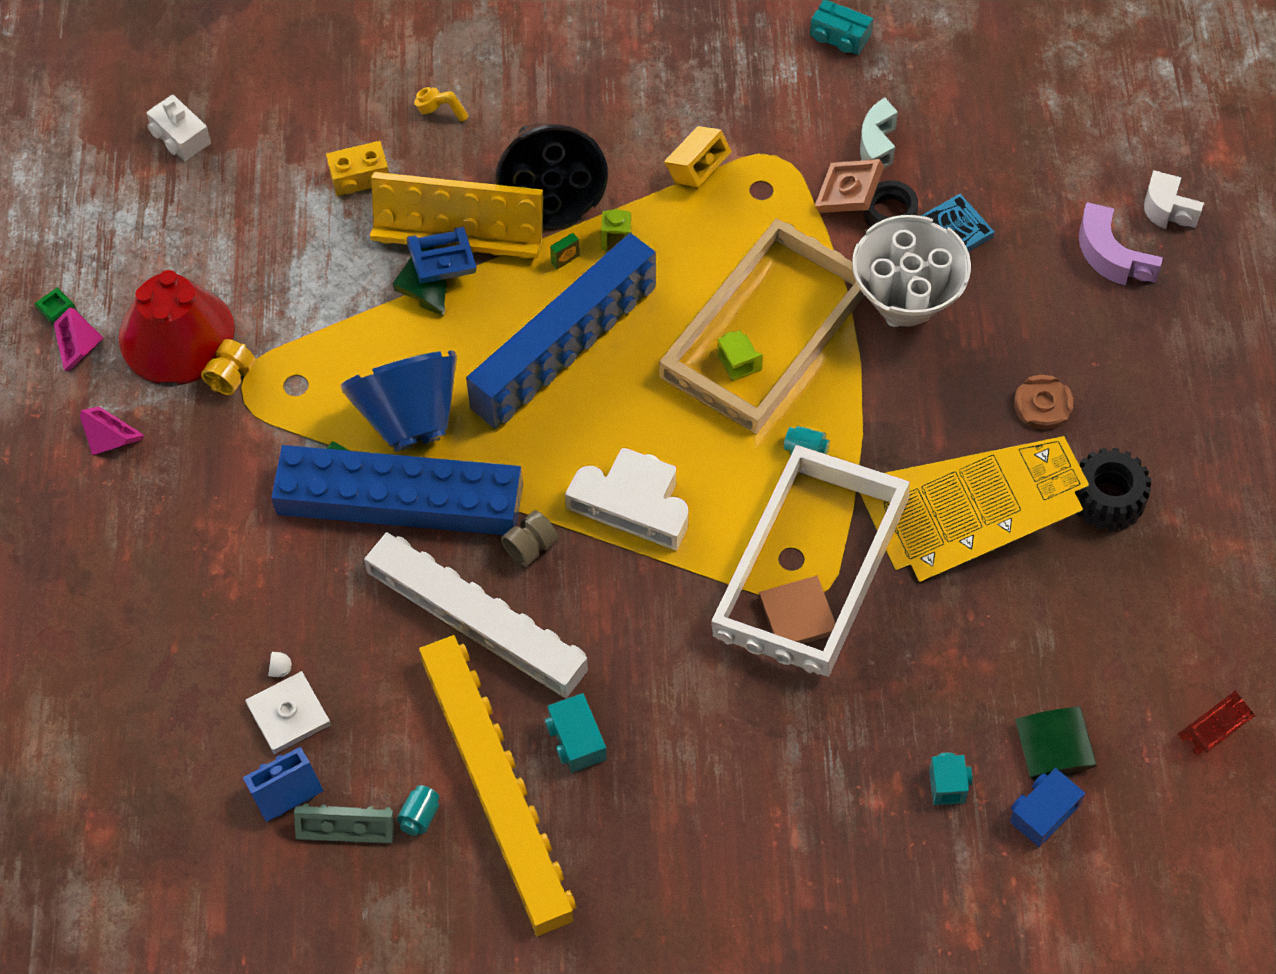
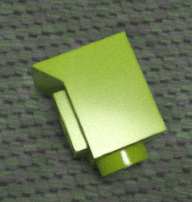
(614, 222)
(738, 355)

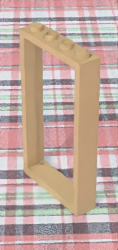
(721, 399)

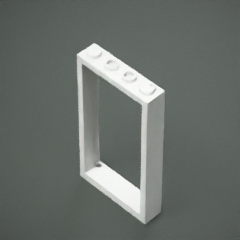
(842, 474)

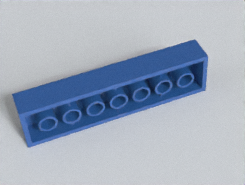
(562, 331)
(397, 490)

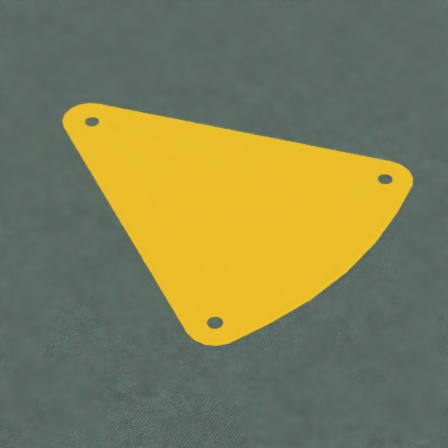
(614, 388)

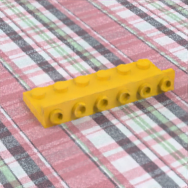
(493, 216)

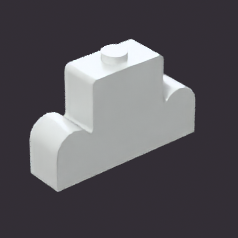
(632, 498)

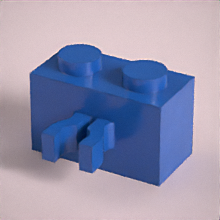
(283, 784)

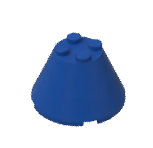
(406, 398)

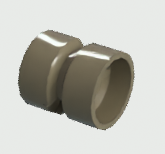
(525, 542)

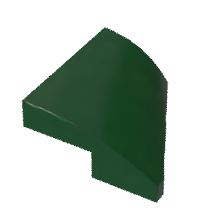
(430, 294)

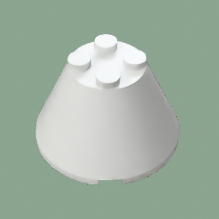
(911, 268)

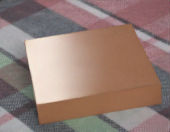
(849, 186)
(798, 611)

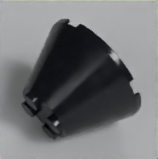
(562, 164)

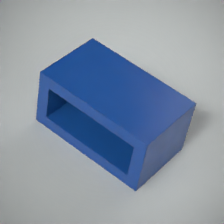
(1046, 806)

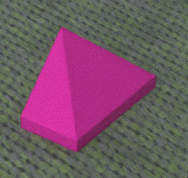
(74, 338)
(106, 431)

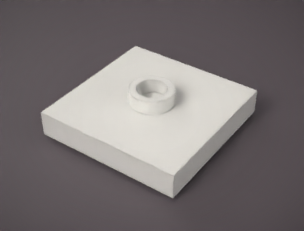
(288, 712)

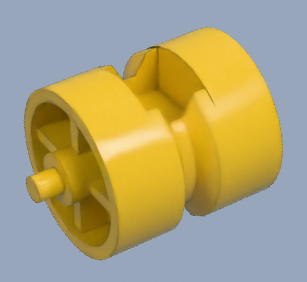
(225, 371)

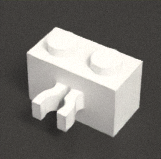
(178, 128)

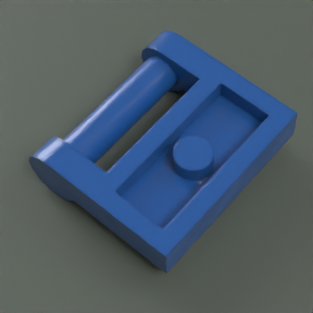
(442, 262)

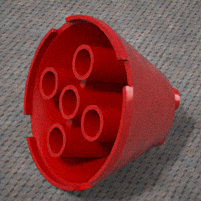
(173, 329)

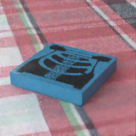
(963, 220)

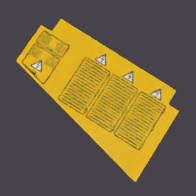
(979, 503)

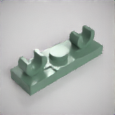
(344, 824)

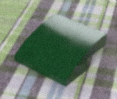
(1056, 741)

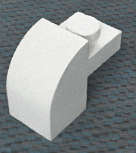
(1164, 205)

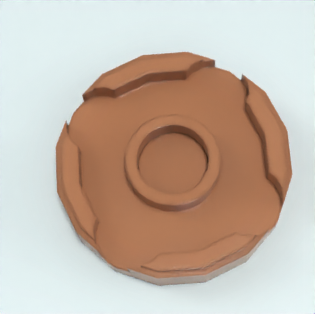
(1043, 402)

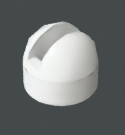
(279, 665)

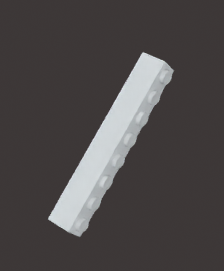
(477, 614)

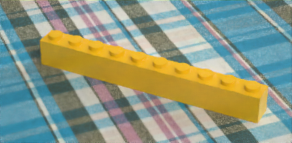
(497, 787)

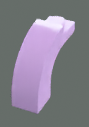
(1107, 254)

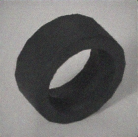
(891, 190)

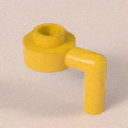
(430, 99)

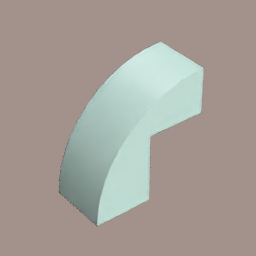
(877, 123)

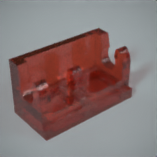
(1217, 723)

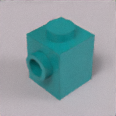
(949, 779)

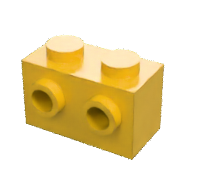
(698, 156)
(354, 167)

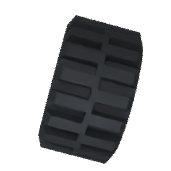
(1118, 470)

